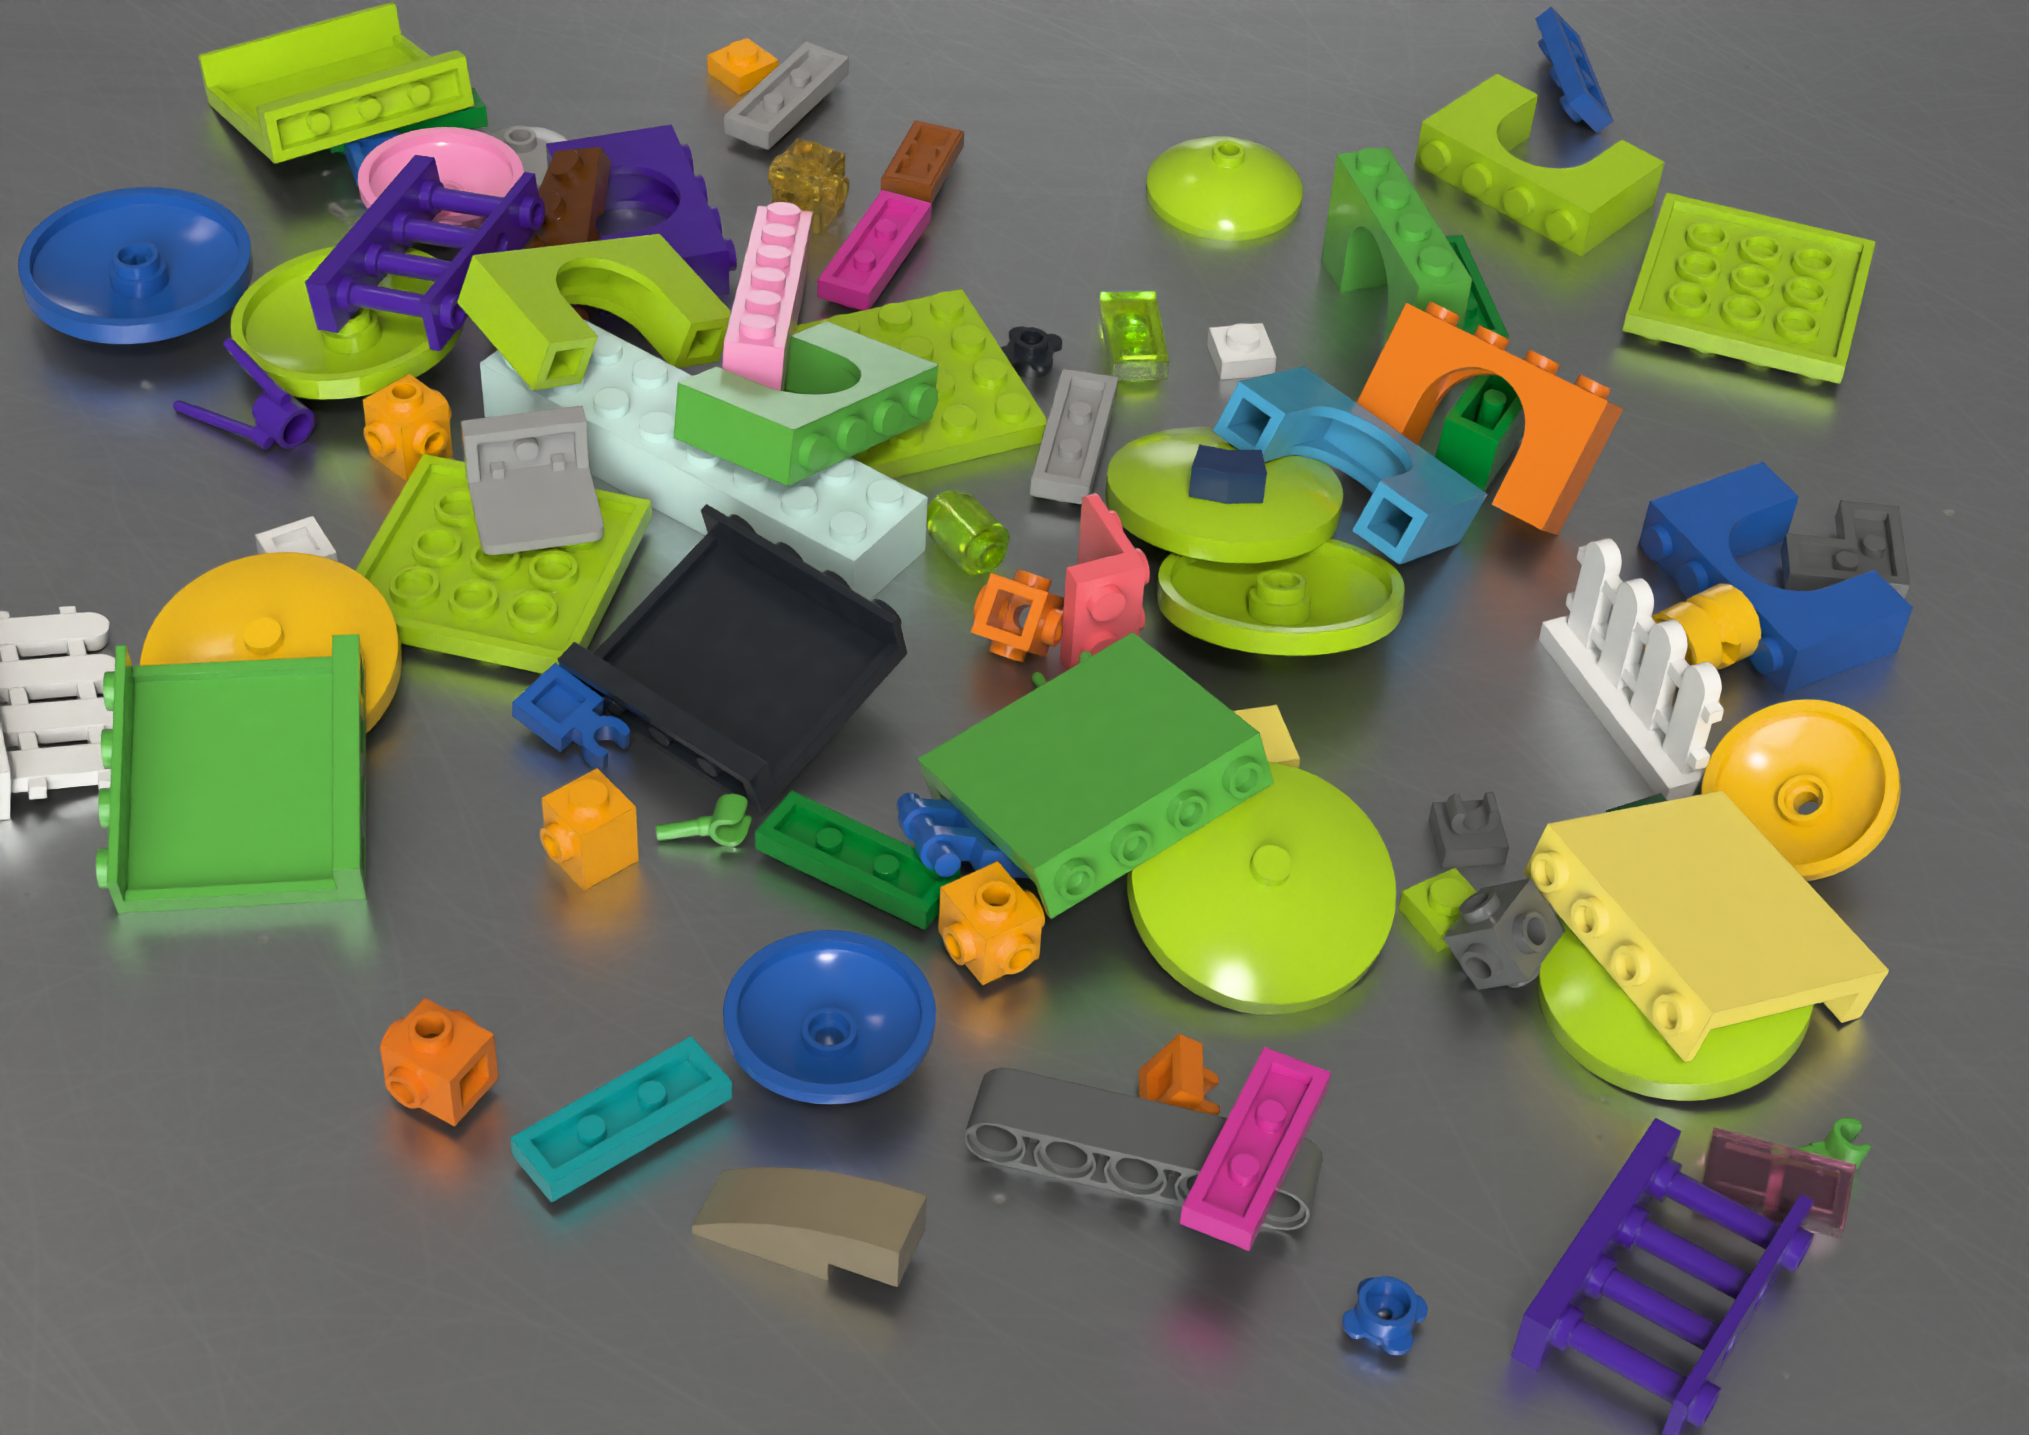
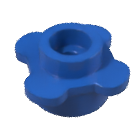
(1388, 1297)

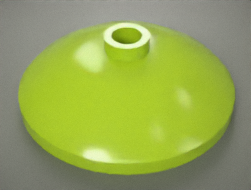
(1224, 188)

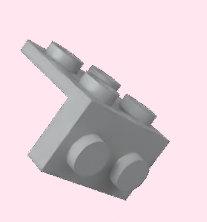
(531, 480)

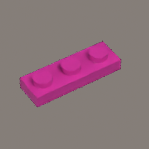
(874, 250)
(1255, 1149)

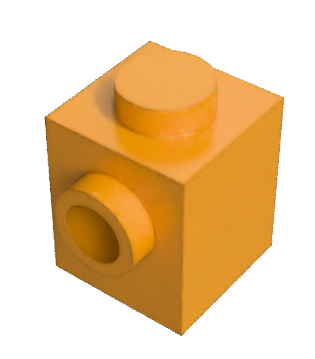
(590, 829)

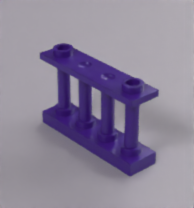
(398, 220)
(1623, 1221)

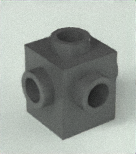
(1504, 934)

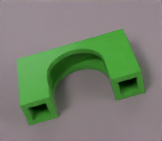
(1387, 237)
(842, 402)

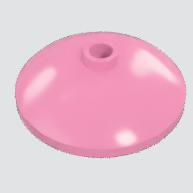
(464, 162)

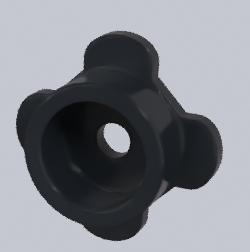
(1031, 351)

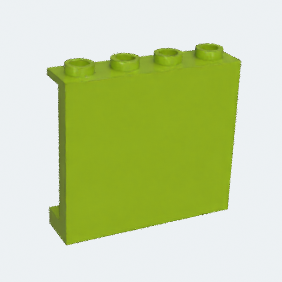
(332, 83)

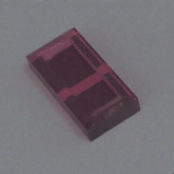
(1774, 1175)

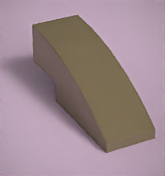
(815, 1220)

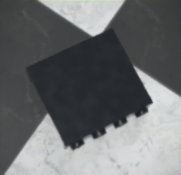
(743, 661)

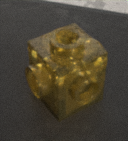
(810, 179)

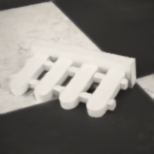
(1632, 698)
(32, 724)

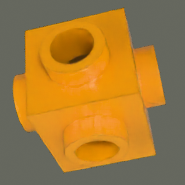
(405, 424)
(990, 923)

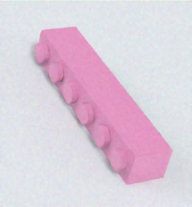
(769, 295)

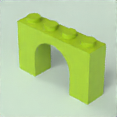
(1571, 206)
(527, 293)

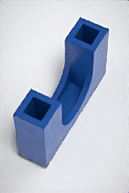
(1803, 633)

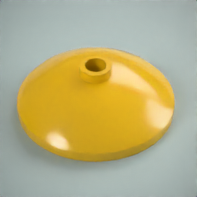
(1810, 755)

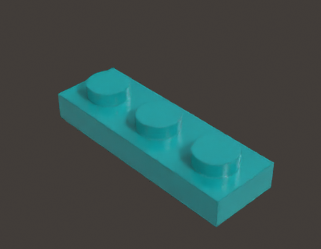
(621, 1118)

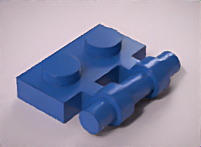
(947, 836)

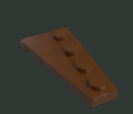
(573, 199)

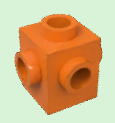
(999, 610)
(438, 1061)

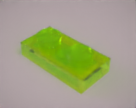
(1133, 336)

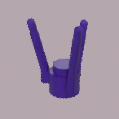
(276, 412)

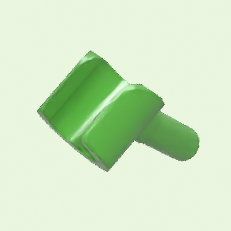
(726, 826)
(1838, 1143)

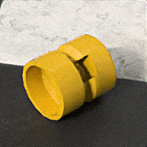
(1717, 624)

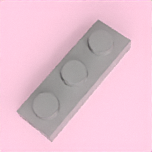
(786, 95)
(1074, 436)

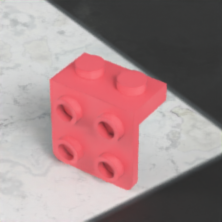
(1104, 587)

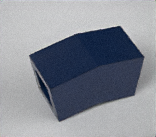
(1228, 475)

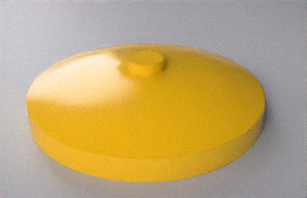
(280, 610)

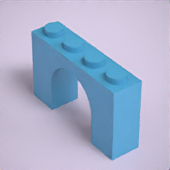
(1415, 497)

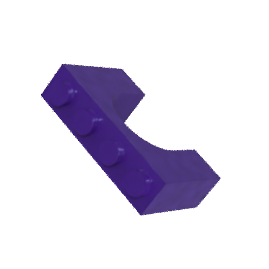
(657, 176)

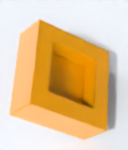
(741, 65)

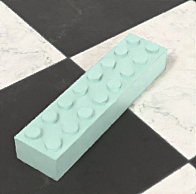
(835, 519)

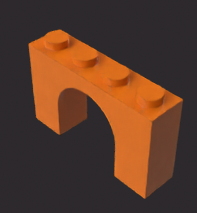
(1562, 419)

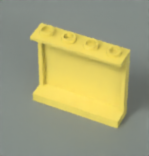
(1700, 917)

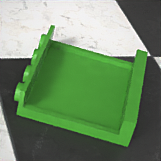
(1099, 770)
(235, 782)

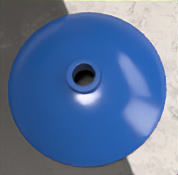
(833, 992)

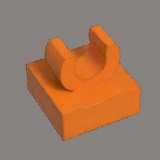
(1178, 1076)

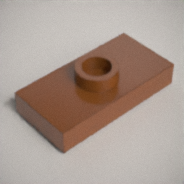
(923, 161)

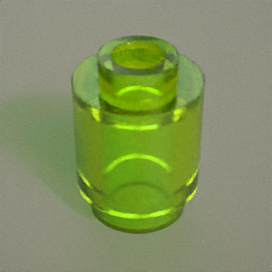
(967, 532)

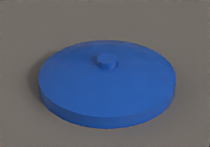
(135, 265)

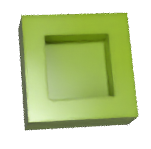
(1435, 905)

